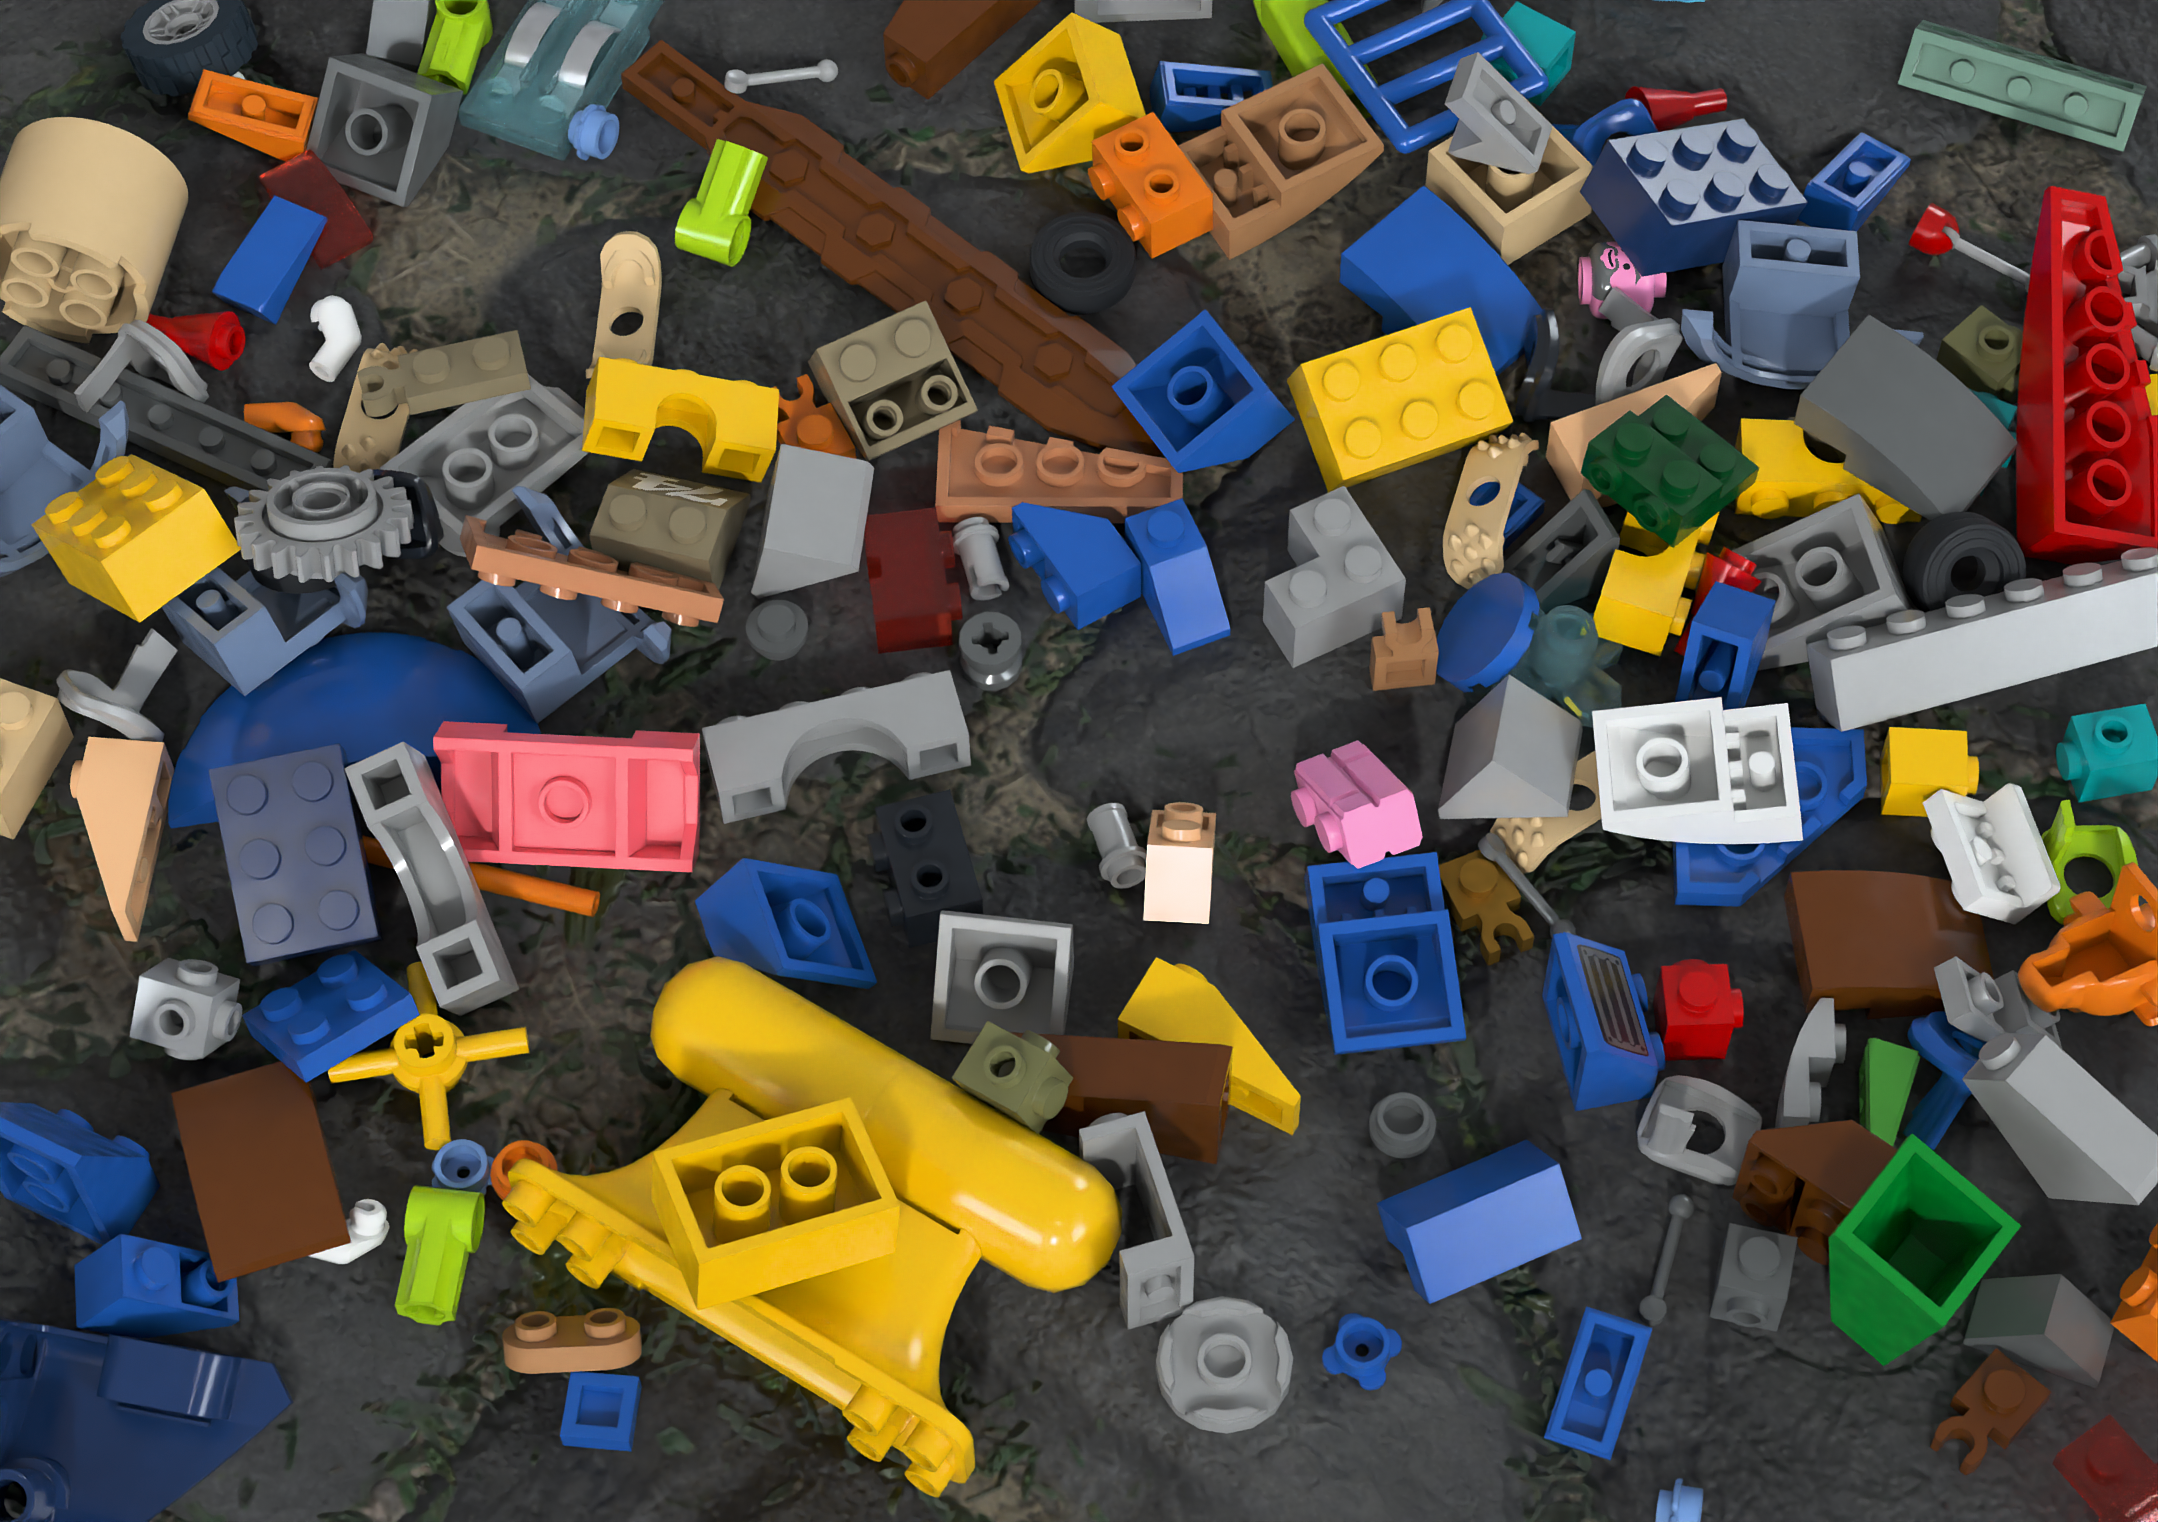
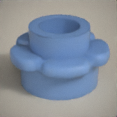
(593, 132)
(462, 1155)
(1680, 1505)

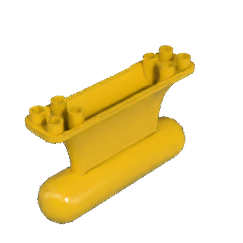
(873, 1330)

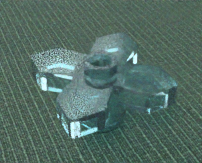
(1569, 663)

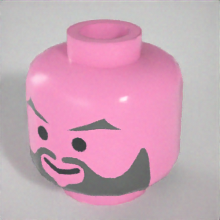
(1609, 268)

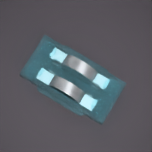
(554, 65)

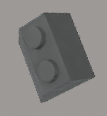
(382, 126)

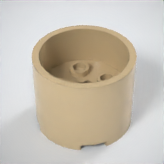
(85, 227)

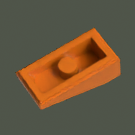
(254, 114)

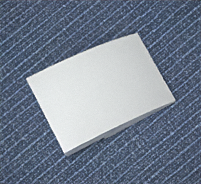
(1698, 773)

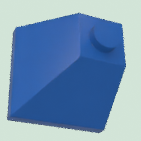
(785, 923)

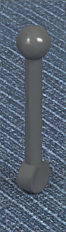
(1494, 849)
(1653, 1308)

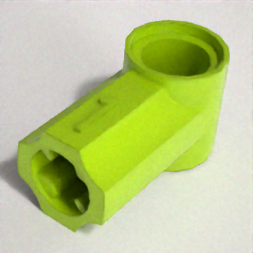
(456, 41)
(718, 218)
(440, 1234)

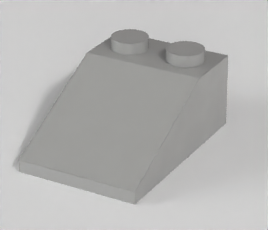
(1824, 576)

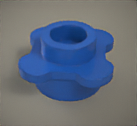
(1362, 1332)

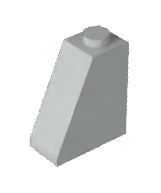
(2063, 1122)

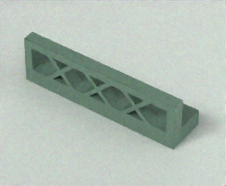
(2021, 85)

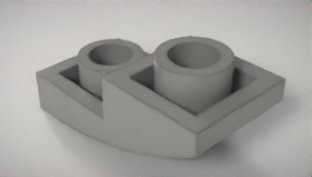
(1990, 1006)
(1810, 1066)

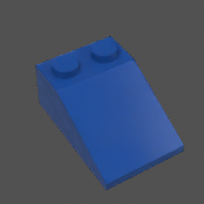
(73, 1173)

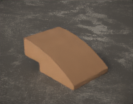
(1280, 157)

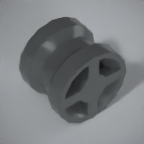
(986, 666)

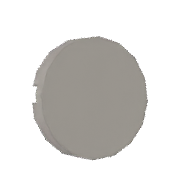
(1224, 1365)

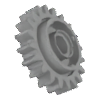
(323, 523)

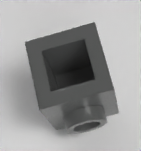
(1753, 1277)

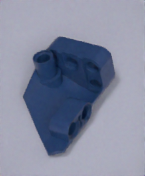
(120, 1420)

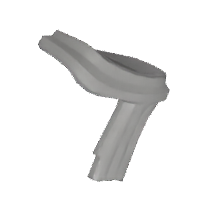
(1638, 334)
(151, 356)
(122, 704)
(1669, 1126)

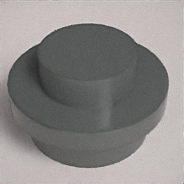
(777, 629)
(1402, 1125)

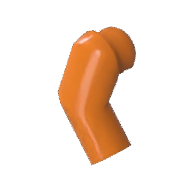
(287, 417)

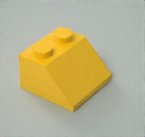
(1067, 94)

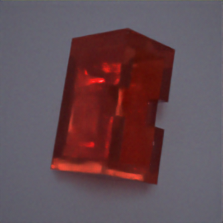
(909, 580)

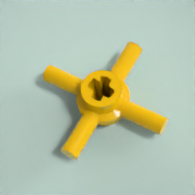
(436, 1074)

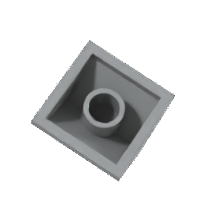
(812, 520)
(1511, 757)
(1000, 973)

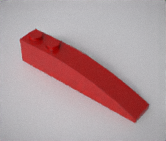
(2082, 396)

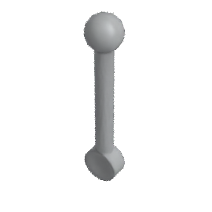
(737, 80)

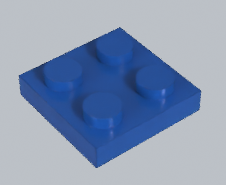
(330, 1014)

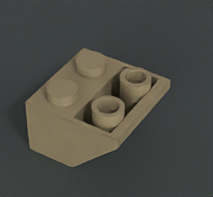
(892, 381)

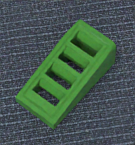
(1884, 1086)

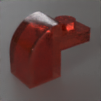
(2111, 1474)

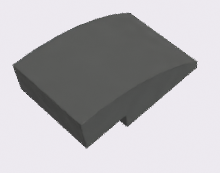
(1904, 422)

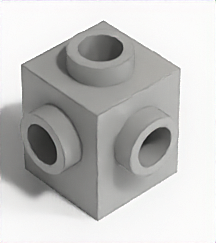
(186, 1008)

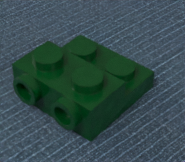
(1667, 469)

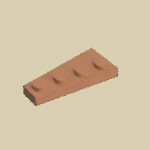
(995, 472)
(589, 573)

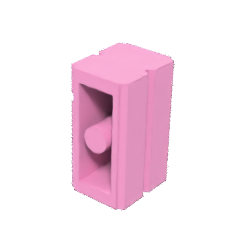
(1356, 805)

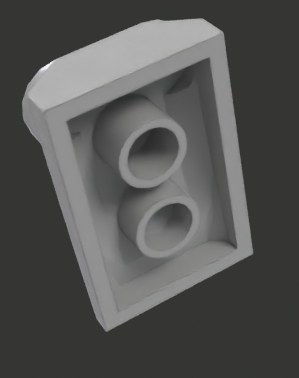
(489, 450)

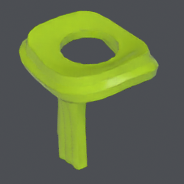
(2067, 841)

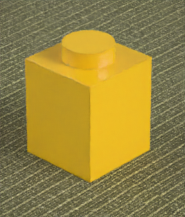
(1919, 764)

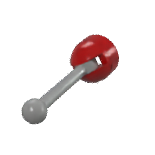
(1940, 233)

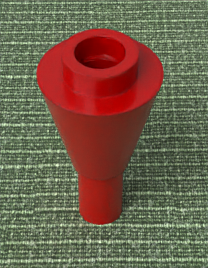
(1674, 108)
(207, 337)
(1727, 569)

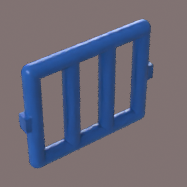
(1381, 99)

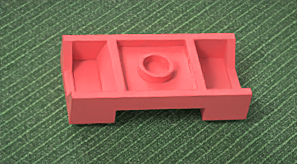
(572, 797)

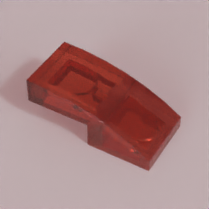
(311, 185)

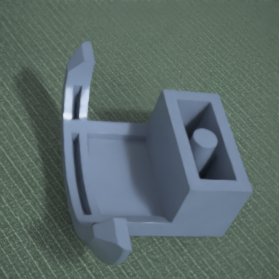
(1782, 304)
(38, 472)
(256, 631)
(545, 644)

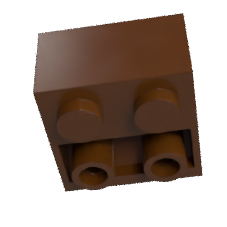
(1809, 1179)

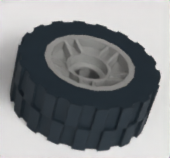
(179, 38)

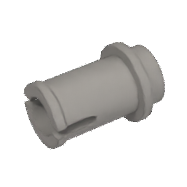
(976, 546)
(1122, 858)

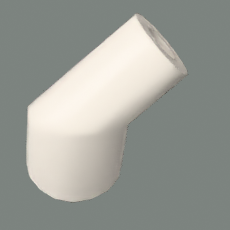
(341, 335)

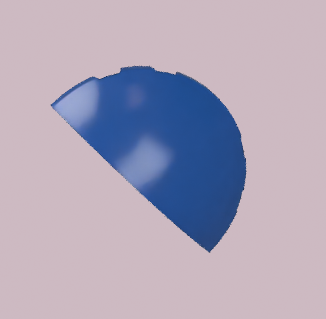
(346, 692)

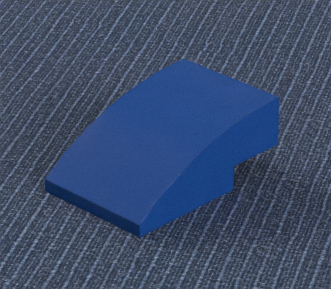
(1432, 264)
(1384, 954)

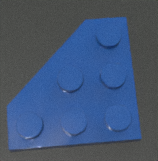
(1829, 783)

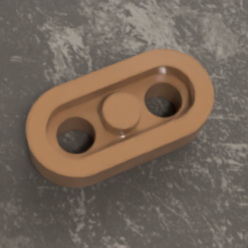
(571, 1343)

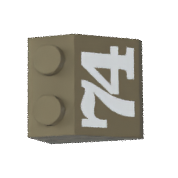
(669, 524)

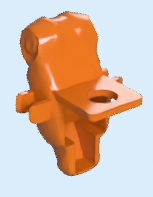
(2102, 956)

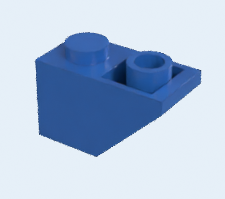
(1079, 560)
(151, 1290)

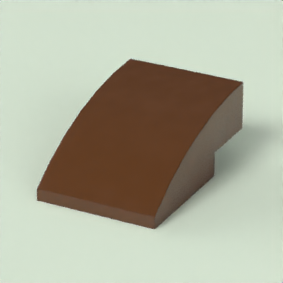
(1878, 938)
(260, 1170)

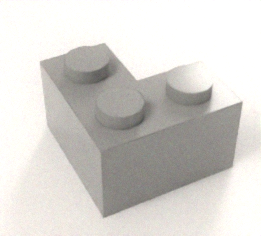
(1339, 582)

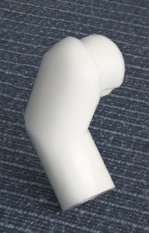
(366, 1229)

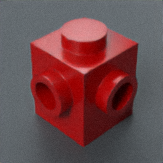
(1696, 1010)

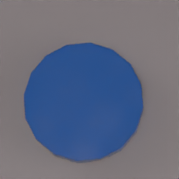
(1486, 632)

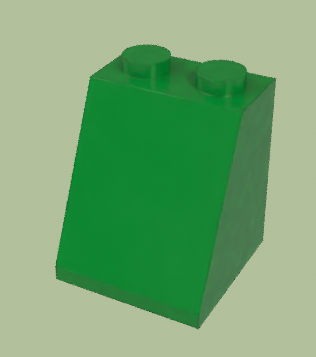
(1911, 1251)

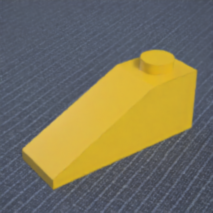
(1183, 1007)

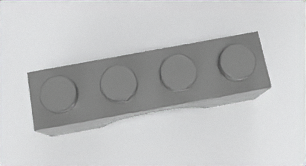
(906, 722)
(450, 915)

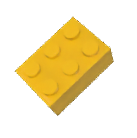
(1399, 400)
(135, 536)
(774, 1203)

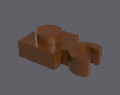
(1994, 1405)

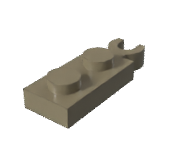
(447, 376)

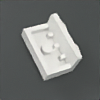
(1992, 852)

